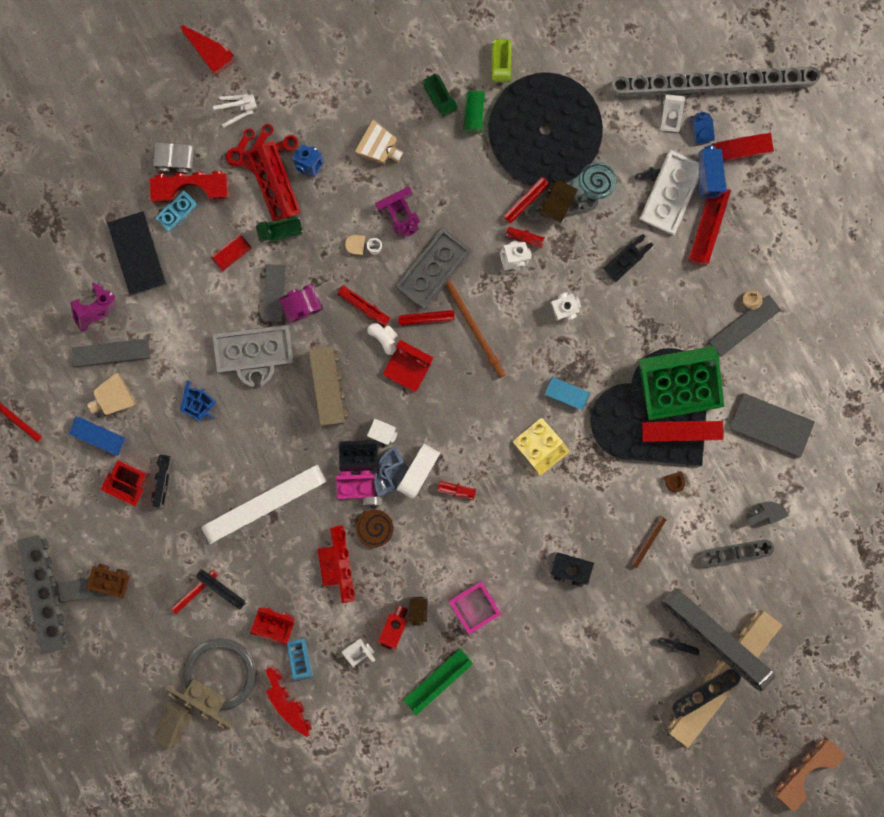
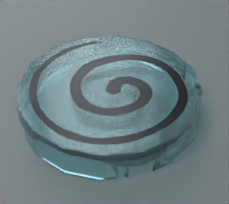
(597, 180)

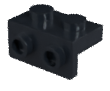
(358, 455)

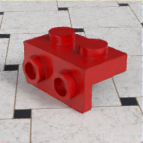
(272, 625)

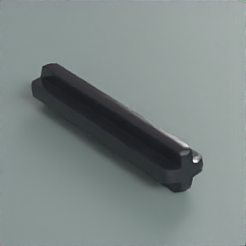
(220, 589)

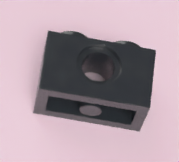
(562, 561)

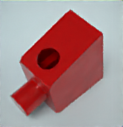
(390, 637)

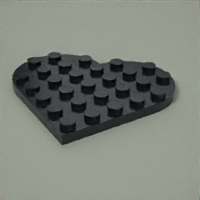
(618, 425)

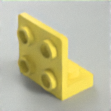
(541, 446)

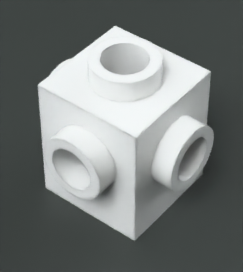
(515, 255)
(559, 310)

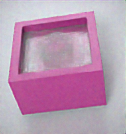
(475, 607)

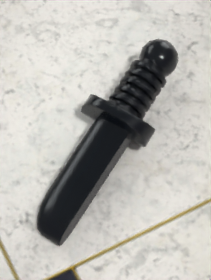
(648, 174)
(676, 645)

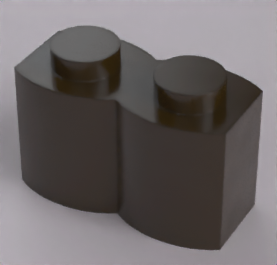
(558, 201)
(418, 610)

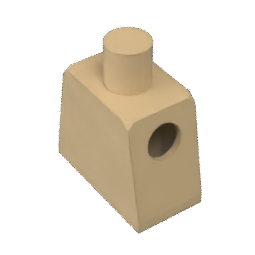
(112, 396)

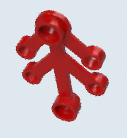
(239, 150)

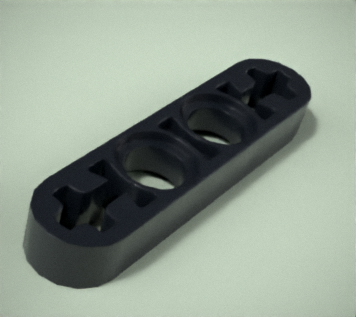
(707, 695)

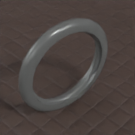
(238, 649)

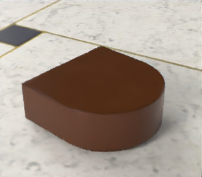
(675, 482)

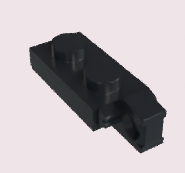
(162, 481)

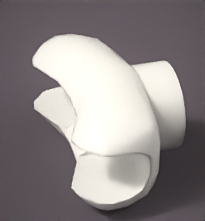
(384, 336)

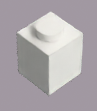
(382, 432)

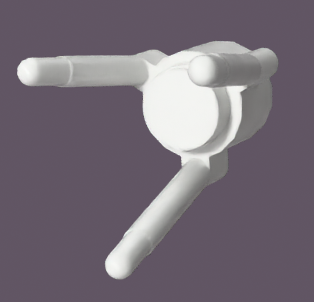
(246, 103)

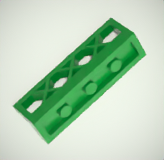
(438, 681)

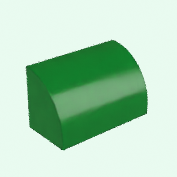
(473, 111)

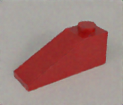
(211, 51)

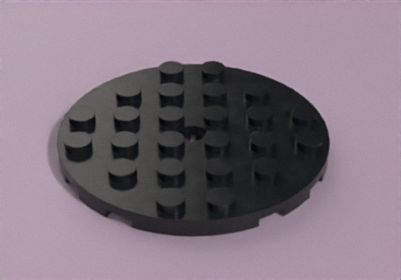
(548, 101)

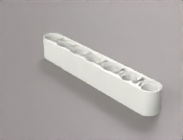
(263, 504)

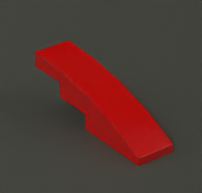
(683, 431)

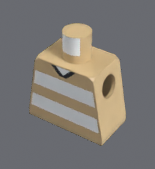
(378, 145)

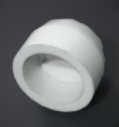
(374, 242)

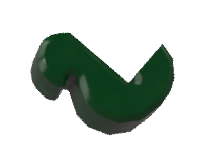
(439, 95)
(279, 230)

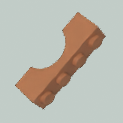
(792, 790)

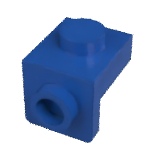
(703, 127)

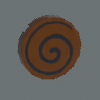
(374, 528)

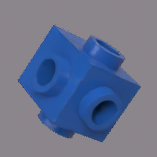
(308, 160)

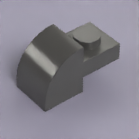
(770, 510)

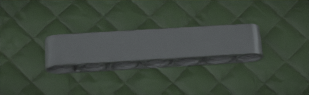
(718, 640)

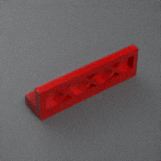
(276, 180)
(708, 229)

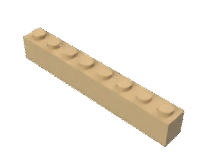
(755, 639)

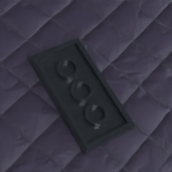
(136, 253)

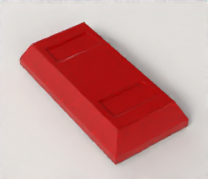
(231, 252)

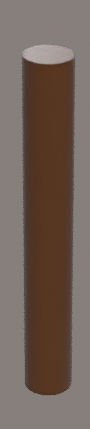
(648, 542)

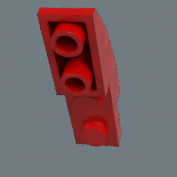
(290, 710)

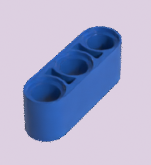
(96, 435)

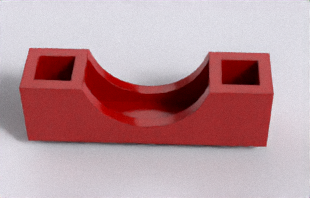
(165, 188)

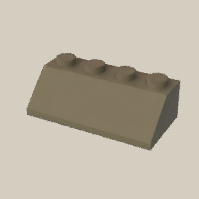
(326, 384)

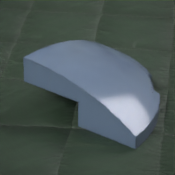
(390, 472)

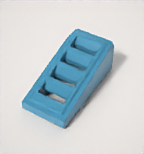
(307, 675)

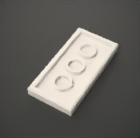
(671, 192)

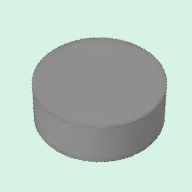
(372, 501)

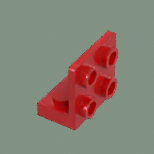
(408, 366)

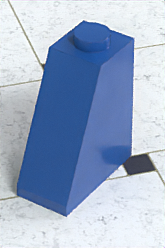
(711, 173)

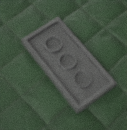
(433, 269)
(772, 425)

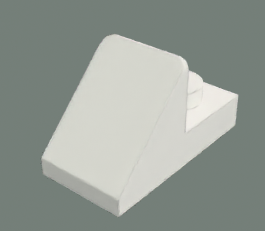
(672, 113)

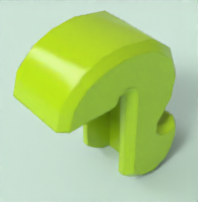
(501, 60)

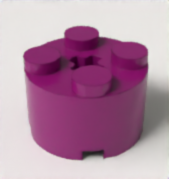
(300, 303)

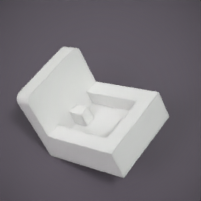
(358, 652)

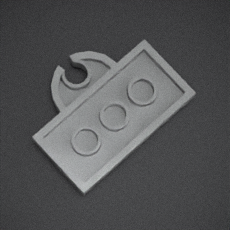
(253, 352)

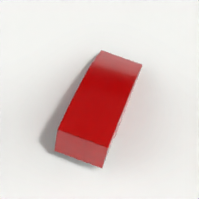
(746, 147)

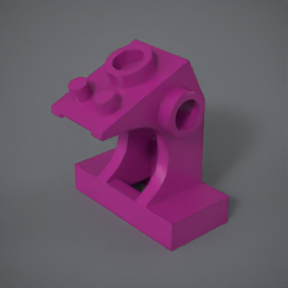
(396, 203)
(88, 314)

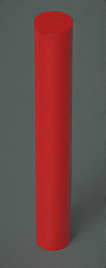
(20, 423)
(189, 596)

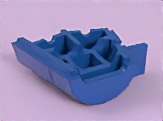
(196, 402)

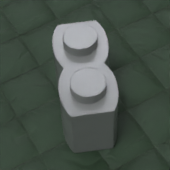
(174, 157)

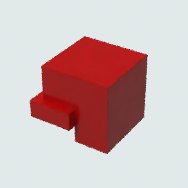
(125, 482)

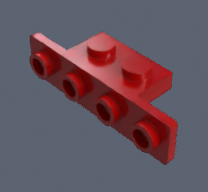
(335, 564)

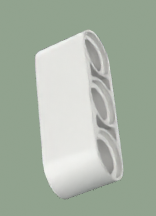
(418, 471)

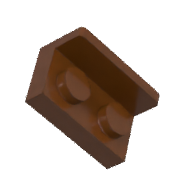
(109, 581)

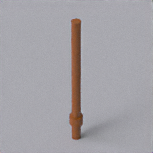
(493, 359)

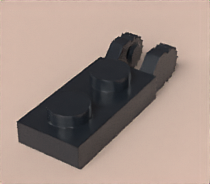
(626, 259)

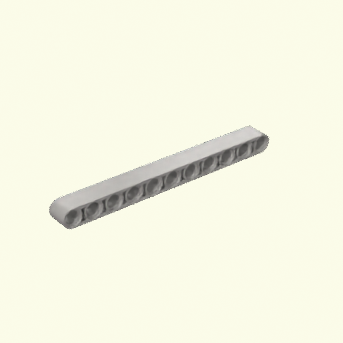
(723, 76)

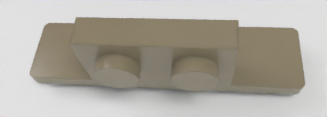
(204, 699)

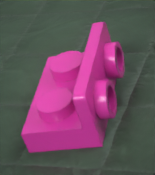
(355, 485)

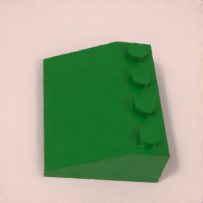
(681, 382)

